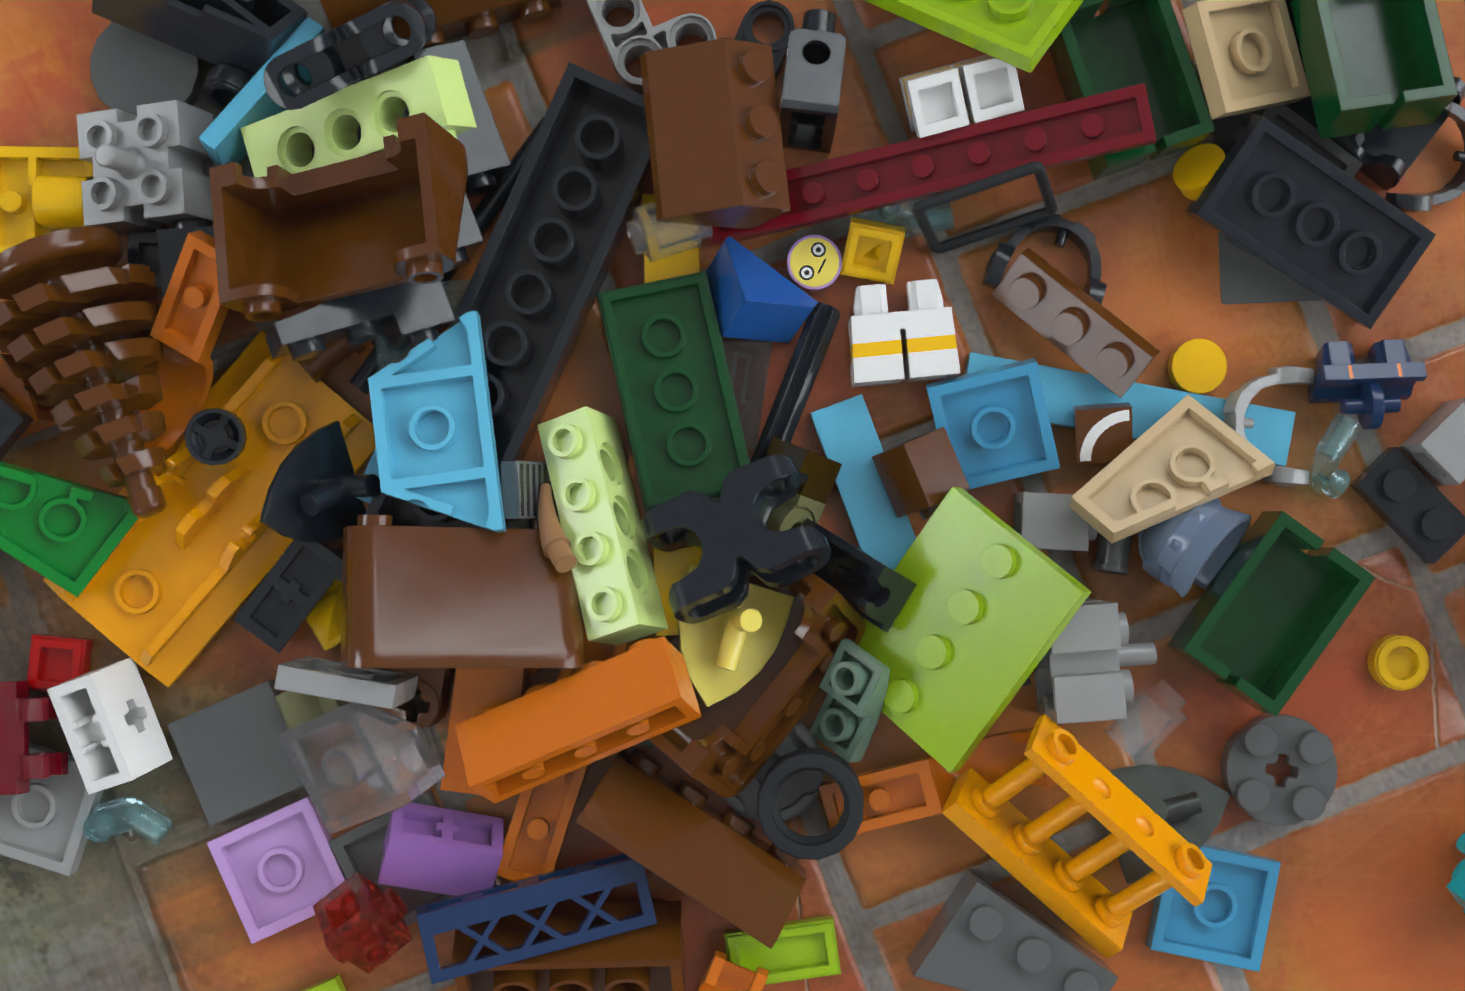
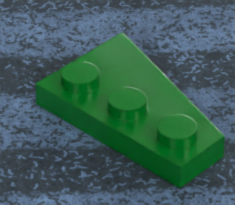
(59, 525)

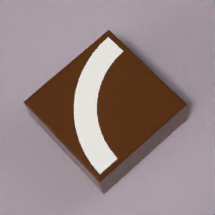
(1101, 431)

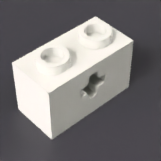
(110, 725)

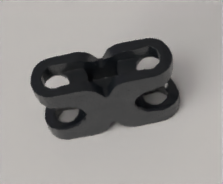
(349, 53)
(735, 539)

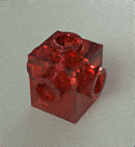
(362, 922)

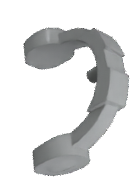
(1238, 401)

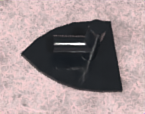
(317, 489)

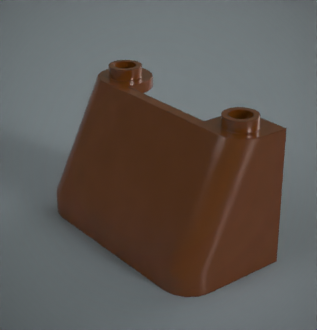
(340, 225)
(455, 599)
(745, 729)

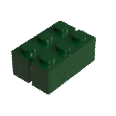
(1128, 47)
(1373, 63)
(1271, 611)

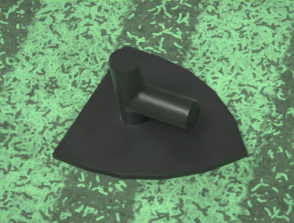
(1180, 798)

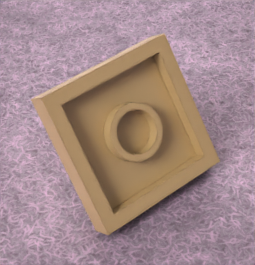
(1245, 55)

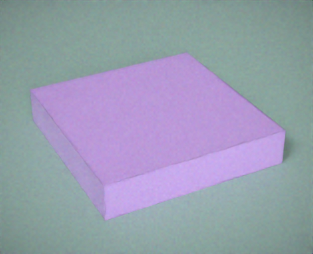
(277, 867)

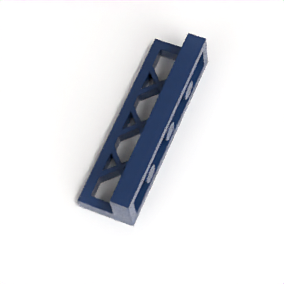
(527, 894)

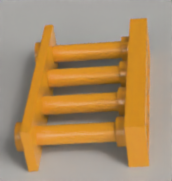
(1045, 868)

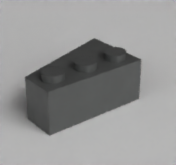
(999, 945)

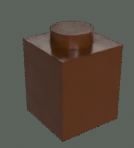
(920, 473)

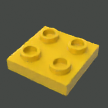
(40, 191)

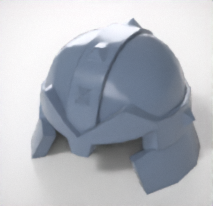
(1192, 545)

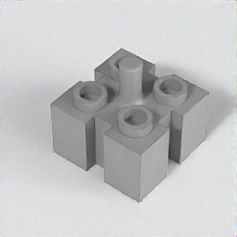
(145, 166)
(1082, 670)

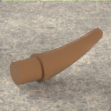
(552, 537)

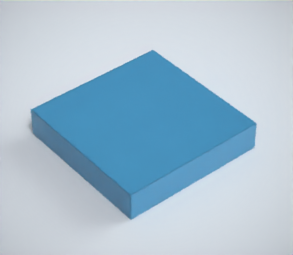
(996, 422)
(1231, 920)

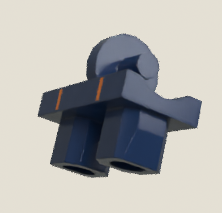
(1368, 387)

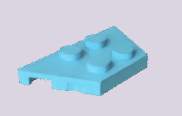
(439, 428)

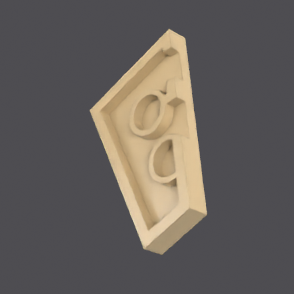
(1168, 471)

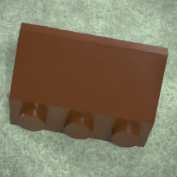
(715, 134)

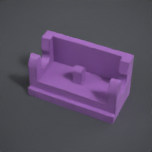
(441, 850)

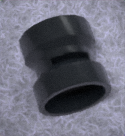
(209, 440)

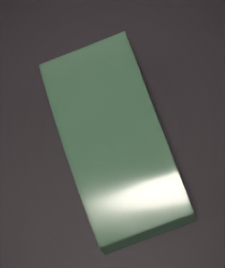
(853, 703)

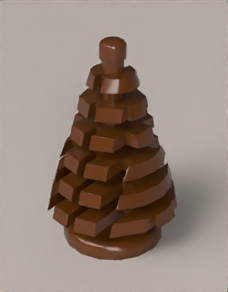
(88, 350)

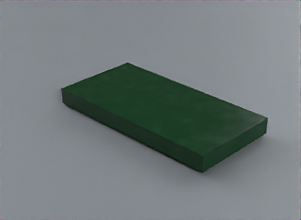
(673, 386)

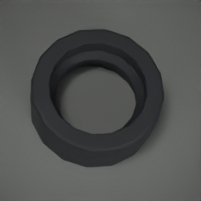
(810, 846)

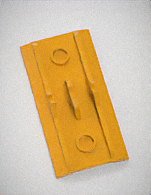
(207, 552)

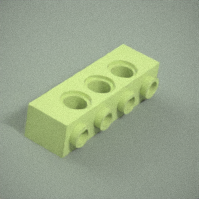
(332, 123)
(603, 525)

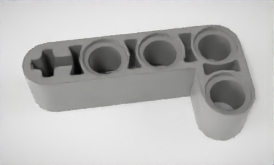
(639, 36)

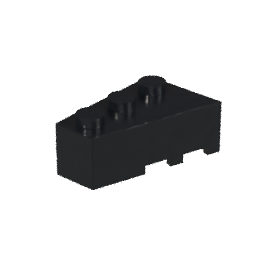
(213, 30)

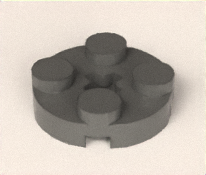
(1299, 795)

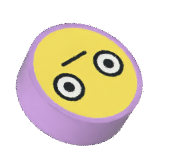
(814, 263)

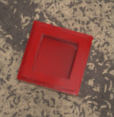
(57, 660)

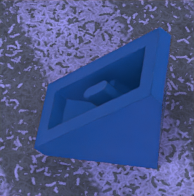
(754, 298)

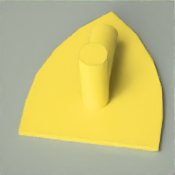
(735, 645)

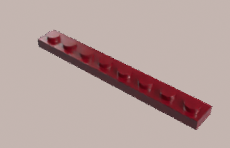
(958, 157)

